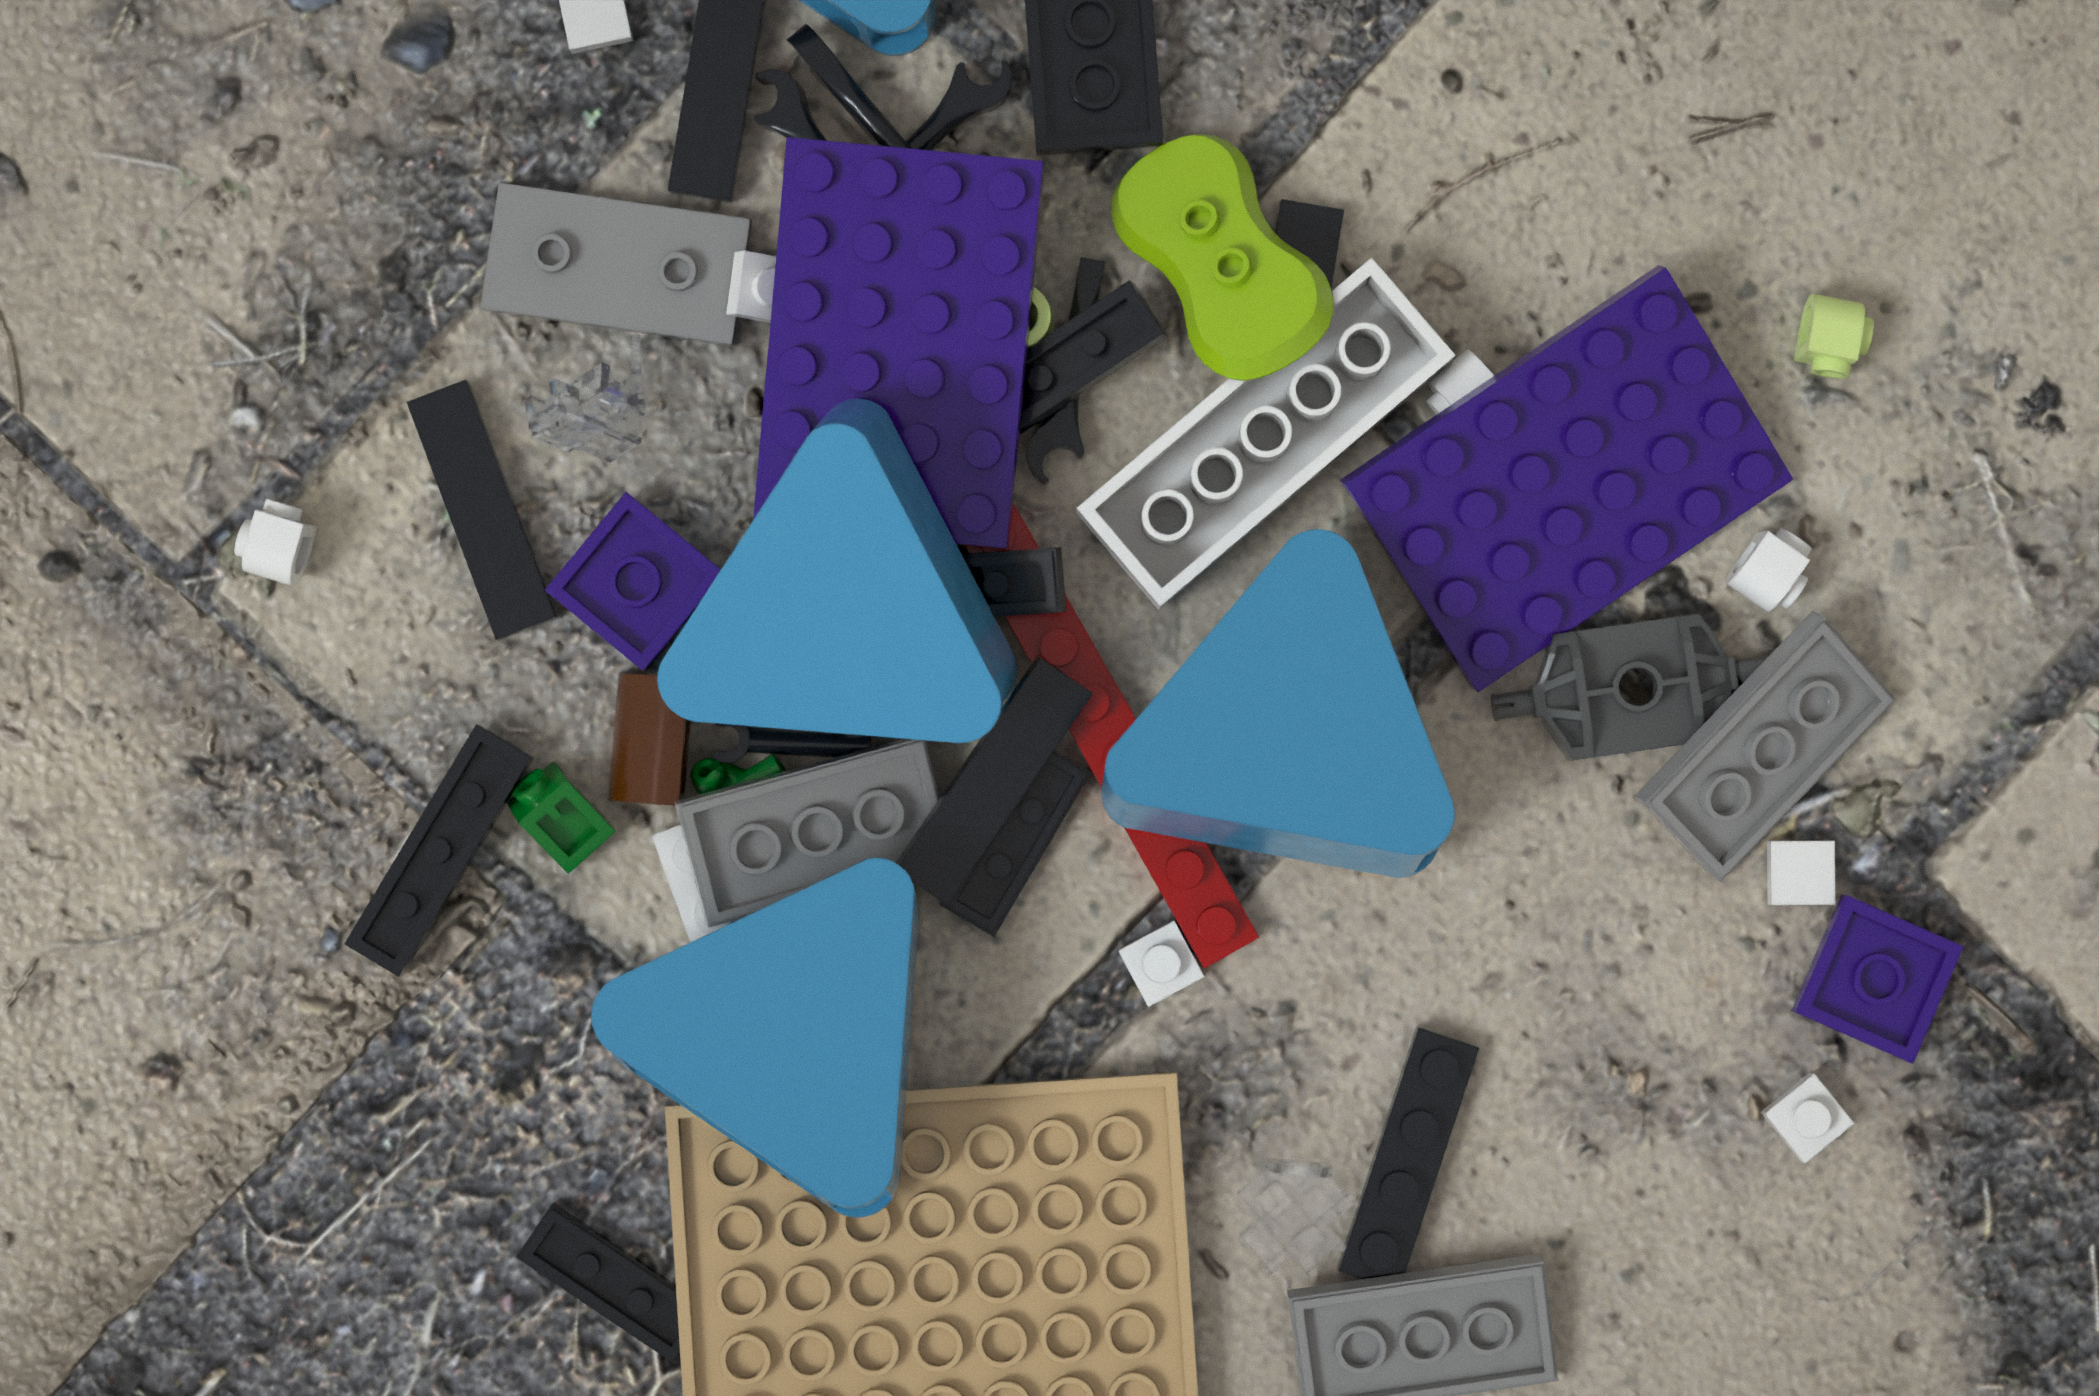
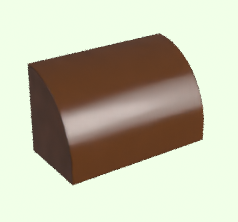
(647, 745)

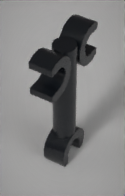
(791, 743)

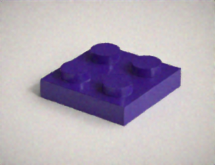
(634, 581)
(1877, 978)

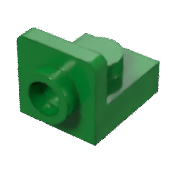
(559, 816)

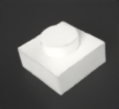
(751, 286)
(1161, 963)
(1807, 1117)

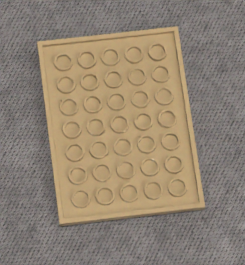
(1016, 1260)

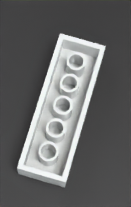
(1263, 439)

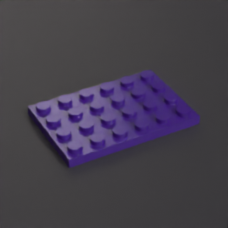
(910, 291)
(1567, 478)

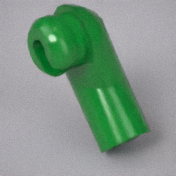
(712, 775)

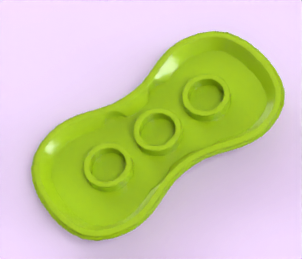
(1241, 287)

